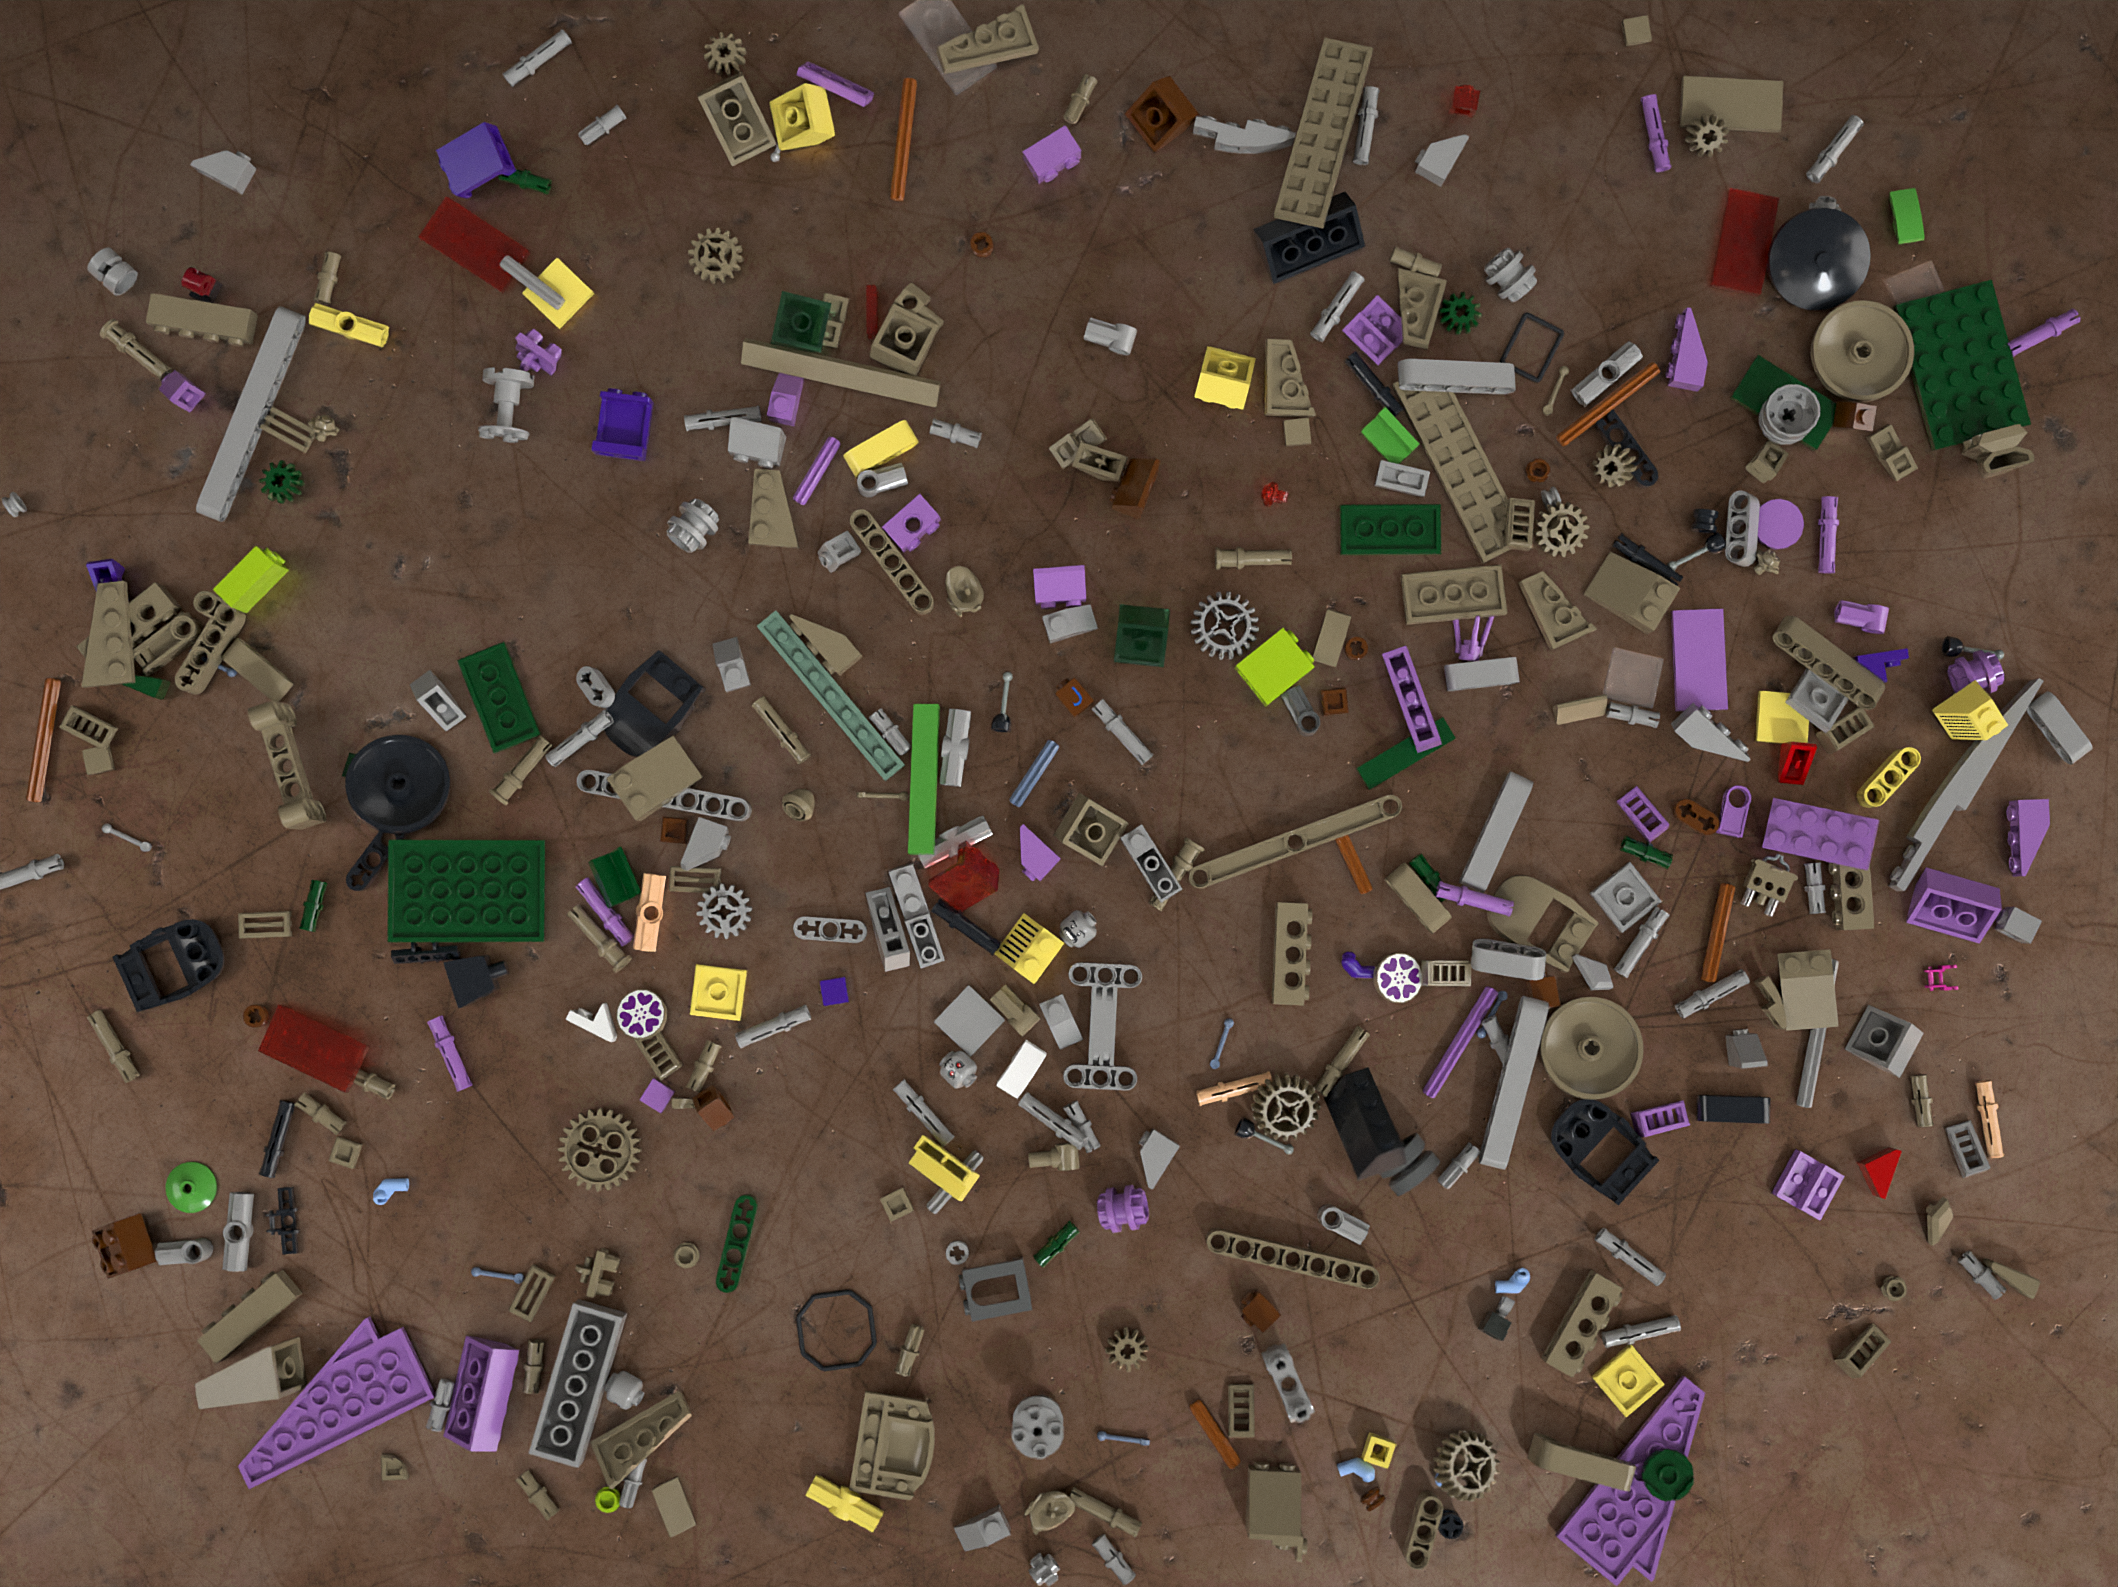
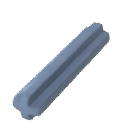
(1034, 773)

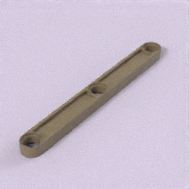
(1311, 834)

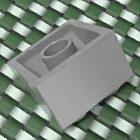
(756, 442)
(1884, 1040)

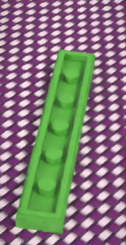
(923, 779)

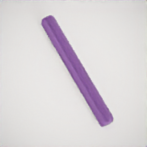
(1460, 1042)

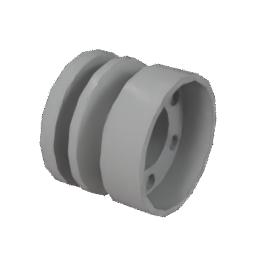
(1791, 400)

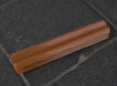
(1354, 864)
(1215, 1434)

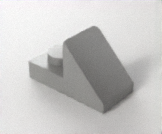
(731, 664)

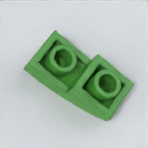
(1907, 216)

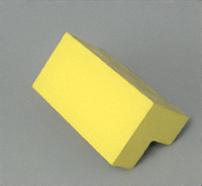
(943, 1168)

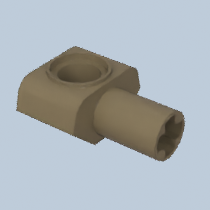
(921, 299)

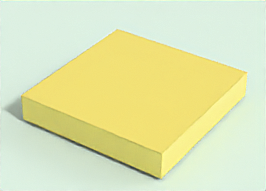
(567, 285)
(1778, 721)
(718, 992)
(1627, 1380)

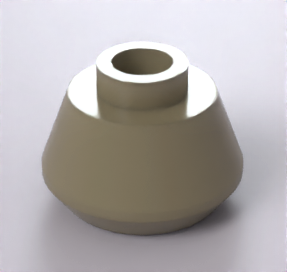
(799, 804)

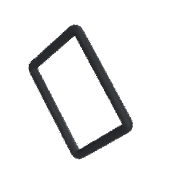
(1551, 354)

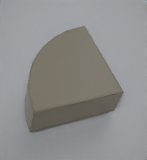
(682, 1102)
(393, 1468)

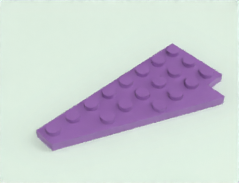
(353, 1392)
(1629, 1528)

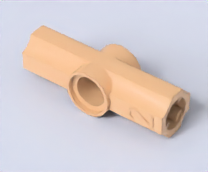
(651, 895)

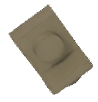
(1300, 1547)

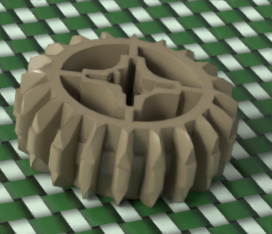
(1277, 1112)
(1474, 1469)

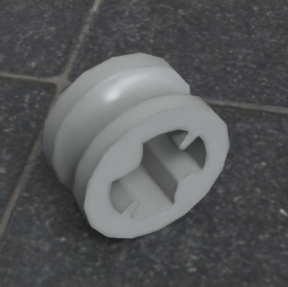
(1550, 497)
(14, 504)
(962, 1246)

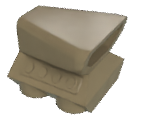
(1998, 451)

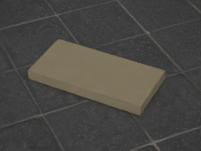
(1740, 102)
(1453, 594)

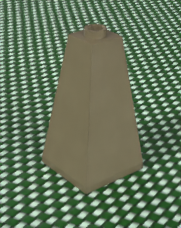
(257, 1378)

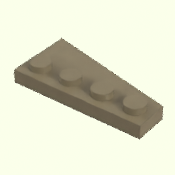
(997, 41)
(110, 639)
(634, 1440)

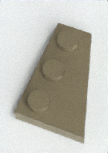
(770, 513)

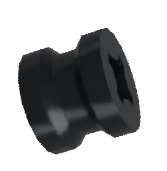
(1704, 521)
(1450, 1529)

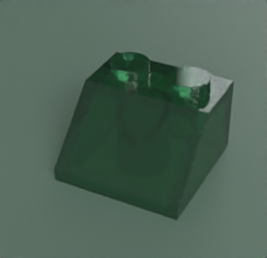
(800, 322)
(1141, 635)

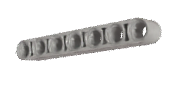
(701, 798)
(1513, 1082)

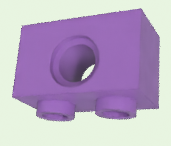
(919, 510)

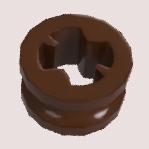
(986, 251)
(1364, 647)
(262, 1012)
(1372, 1499)

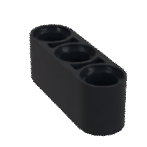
(1733, 1109)

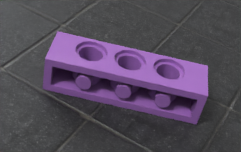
(1411, 699)

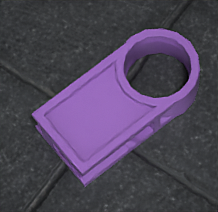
(1733, 819)

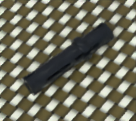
(1373, 384)
(1638, 554)
(958, 921)
(277, 1139)

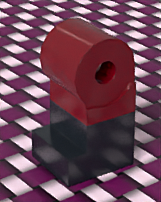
(201, 285)

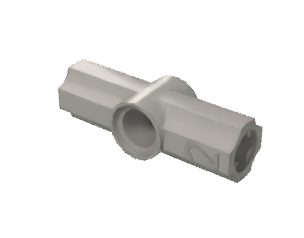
(1618, 364)
(955, 747)
(948, 842)
(237, 1248)

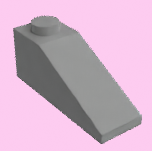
(888, 929)

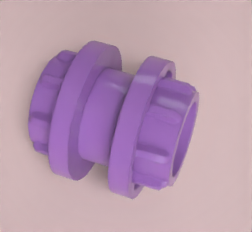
(1983, 668)
(1122, 1208)

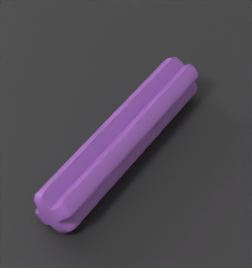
(816, 470)

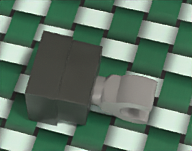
(1495, 1323)

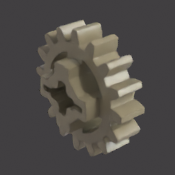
(708, 262)
(1568, 536)

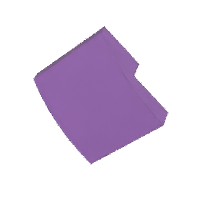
(1376, 330)
(1807, 1184)

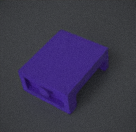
(475, 159)
(623, 425)

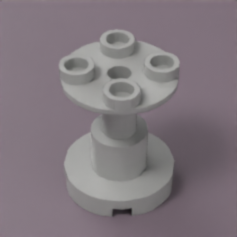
(506, 395)
(1045, 1415)

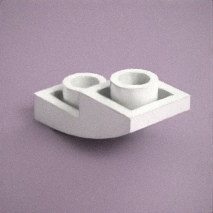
(1021, 1069)

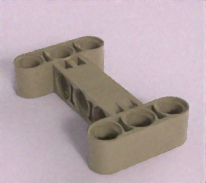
(276, 720)

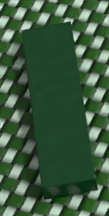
(1400, 757)

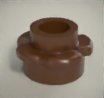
(1538, 463)

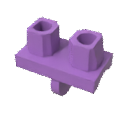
(533, 355)

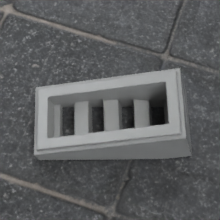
(1958, 1152)

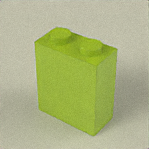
(251, 578)
(1275, 666)

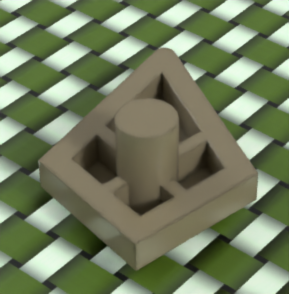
(1938, 1219)

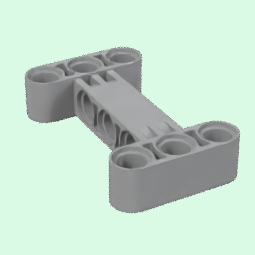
(1102, 1027)

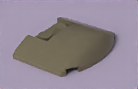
(892, 1446)

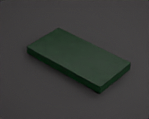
(1763, 380)
(1390, 529)
(499, 697)

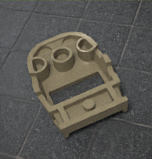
(1530, 901)

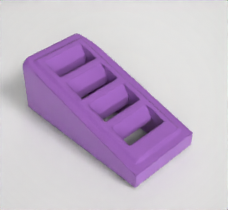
(1656, 816)
(1644, 1123)

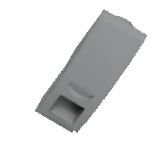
(1254, 139)
(916, 915)

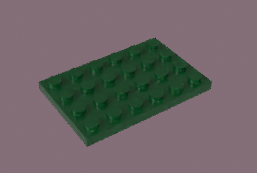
(1963, 365)
(466, 890)

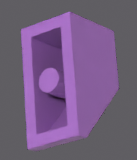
(181, 391)
(785, 399)
(1035, 855)

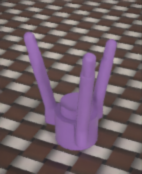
(1471, 649)

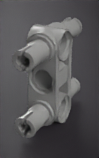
(1294, 1398)

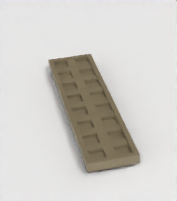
(1323, 133)
(1460, 467)

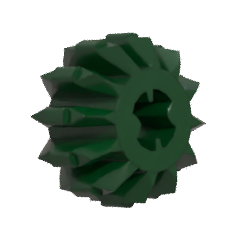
(1464, 322)
(290, 482)

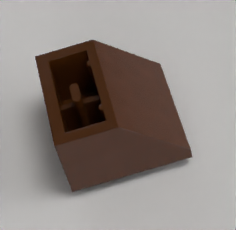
(123, 1246)

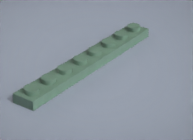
(830, 695)

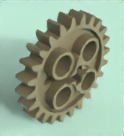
(594, 1172)

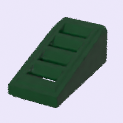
(150, 686)

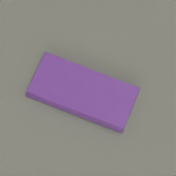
(1699, 659)

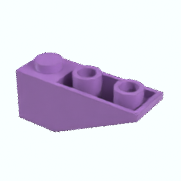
(1689, 357)
(2028, 827)

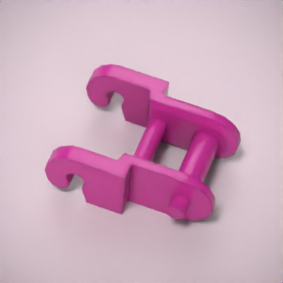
(1941, 968)

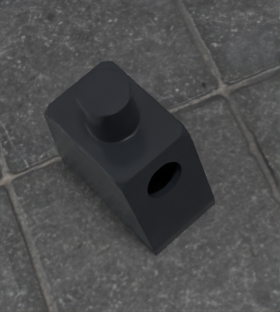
(474, 978)

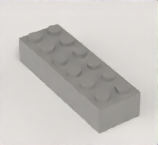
(577, 1383)

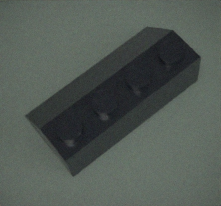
(1296, 247)
(1364, 1125)

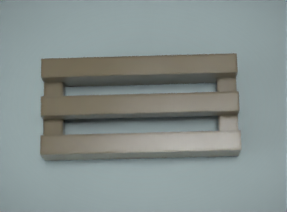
(271, 420)
(672, 878)
(286, 924)
(541, 1274)

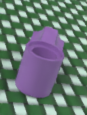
(1868, 617)

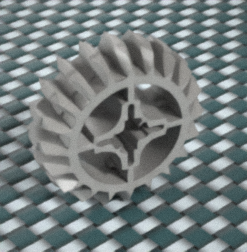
(1230, 636)

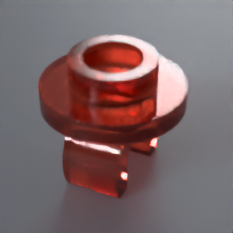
(1271, 494)

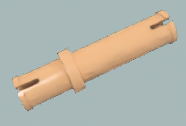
(1205, 1095)
(1987, 1108)

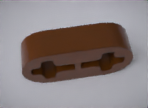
(1699, 812)

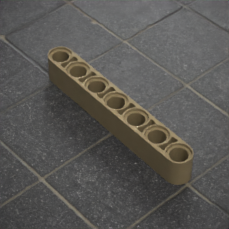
(1302, 1266)

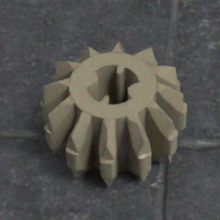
(729, 62)
(1705, 126)
(1607, 471)
(1120, 1344)

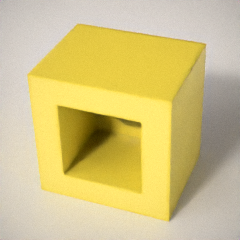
(1378, 1458)

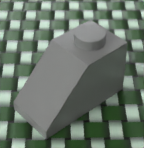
(1440, 158)
(227, 169)
(1069, 623)
(437, 700)
(705, 843)
(1061, 1021)
(1745, 1050)
(1156, 1154)
(983, 1529)

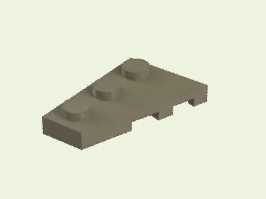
(1419, 306)
(1283, 381)
(1553, 612)

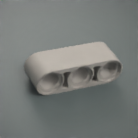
(1749, 537)
(1481, 674)
(2059, 728)
(1508, 959)

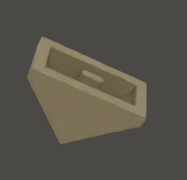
(1100, 462)

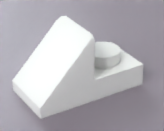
(600, 1026)

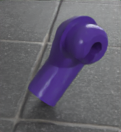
(1354, 968)

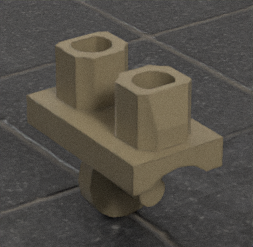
(597, 1284)

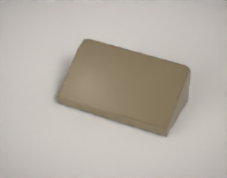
(1580, 709)
(673, 1506)

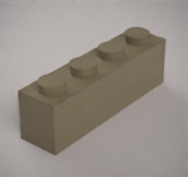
(201, 319)
(249, 1316)

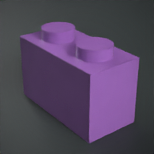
(1052, 155)

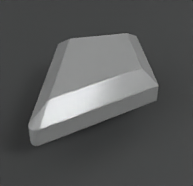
(1594, 973)

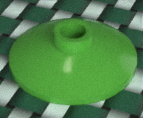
(202, 1183)

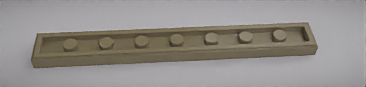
(840, 372)

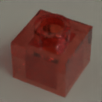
(1464, 101)

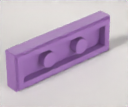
(835, 83)

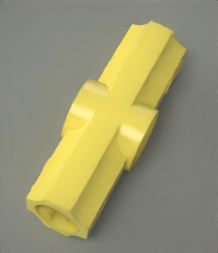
(335, 320)
(844, 1503)

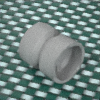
(114, 273)

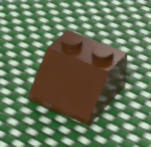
(1161, 113)

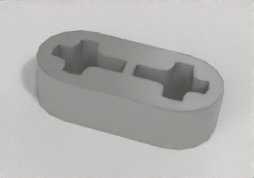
(592, 690)

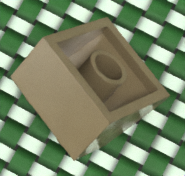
(903, 340)
(1090, 829)

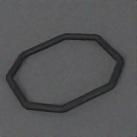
(871, 1322)

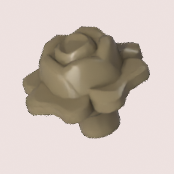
(323, 426)
(1767, 561)

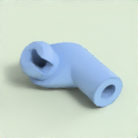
(388, 1187)
(1515, 1283)
(1359, 1467)

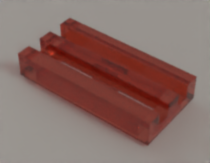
(872, 311)

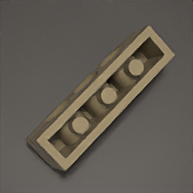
(165, 610)
(1860, 890)
(1283, 940)
(1581, 1309)

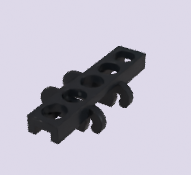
(416, 954)
(283, 1212)

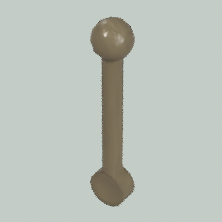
(1548, 409)
(904, 796)

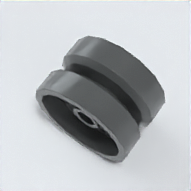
(1418, 1166)

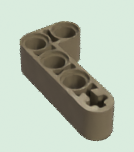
(205, 643)
(1580, 1463)

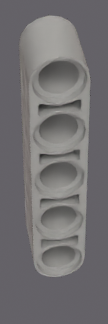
(1456, 376)
(1496, 832)

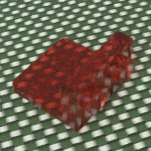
(966, 880)

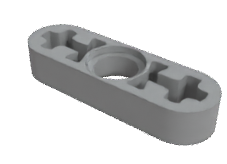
(812, 922)

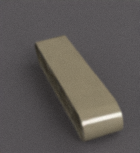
(883, 553)
(1829, 662)

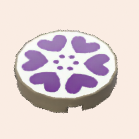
(1397, 977)
(641, 1014)

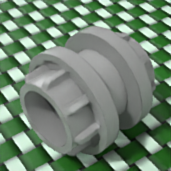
(1510, 274)
(693, 524)

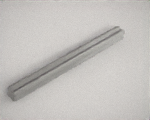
(1812, 1060)

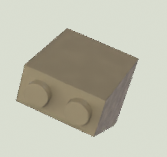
(1273, 1502)

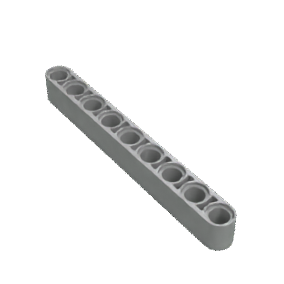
(250, 414)

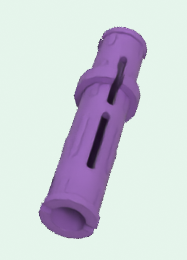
(1658, 143)
(2051, 327)
(1828, 528)
(1463, 895)
(609, 917)
(447, 1048)

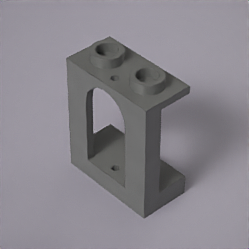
(973, 1275)

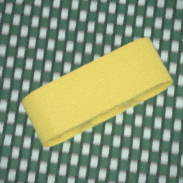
(881, 448)
(1899, 773)

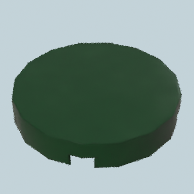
(1667, 1474)

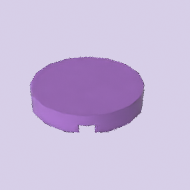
(1779, 524)

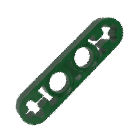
(734, 1242)

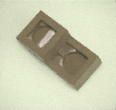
(836, 319)
(1067, 447)
(1891, 453)
(1331, 637)
(1774, 1008)

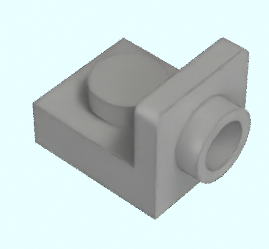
(838, 551)

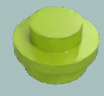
(607, 1499)

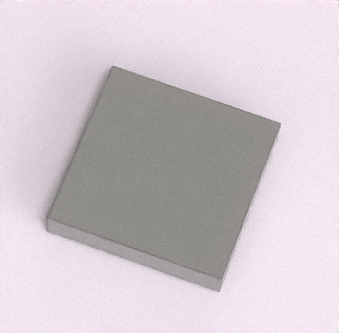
(1816, 700)
(1625, 897)
(969, 1020)

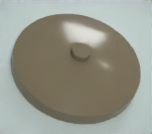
(1862, 351)
(1591, 1048)

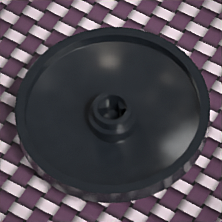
(1818, 258)
(397, 784)

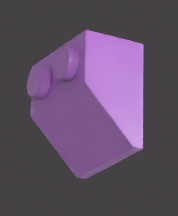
(1060, 586)

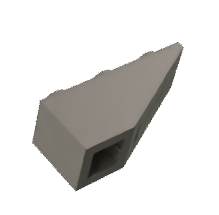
(1704, 734)
(1151, 863)

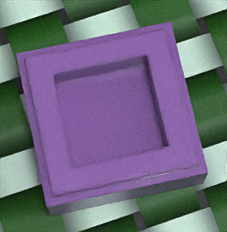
(657, 1095)

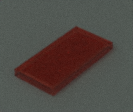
(1744, 242)
(472, 243)
(313, 1048)

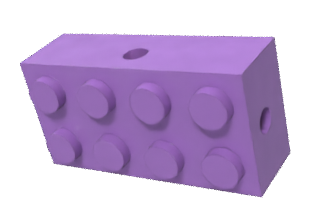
(1820, 833)

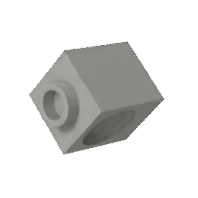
(2017, 924)

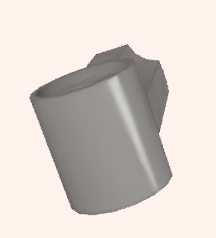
(1116, 337)
(885, 479)
(1344, 1224)
(183, 1251)

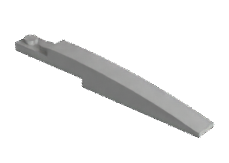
(1959, 788)

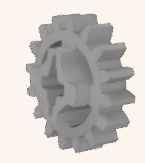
(723, 899)

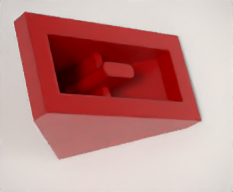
(1795, 762)
(1879, 1170)

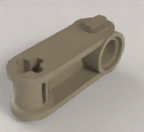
(167, 643)

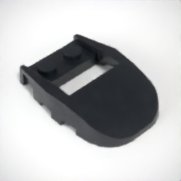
(635, 726)
(195, 950)
(1580, 1131)

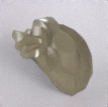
(963, 590)
(1049, 1510)

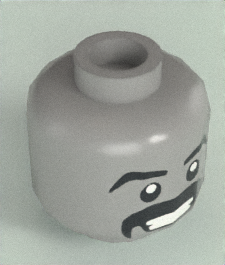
(1078, 928)

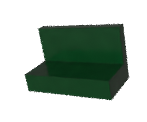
(614, 877)

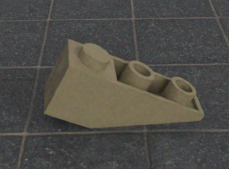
(833, 646)

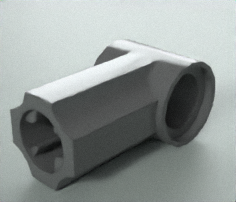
(1300, 708)

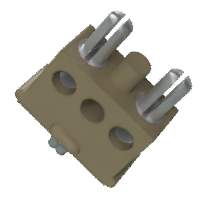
(1774, 876)

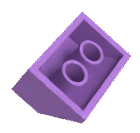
(1954, 905)

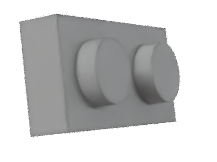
(1402, 478)

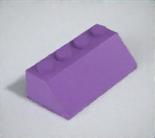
(481, 1394)

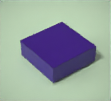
(834, 991)

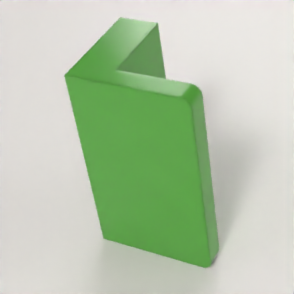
(1390, 437)

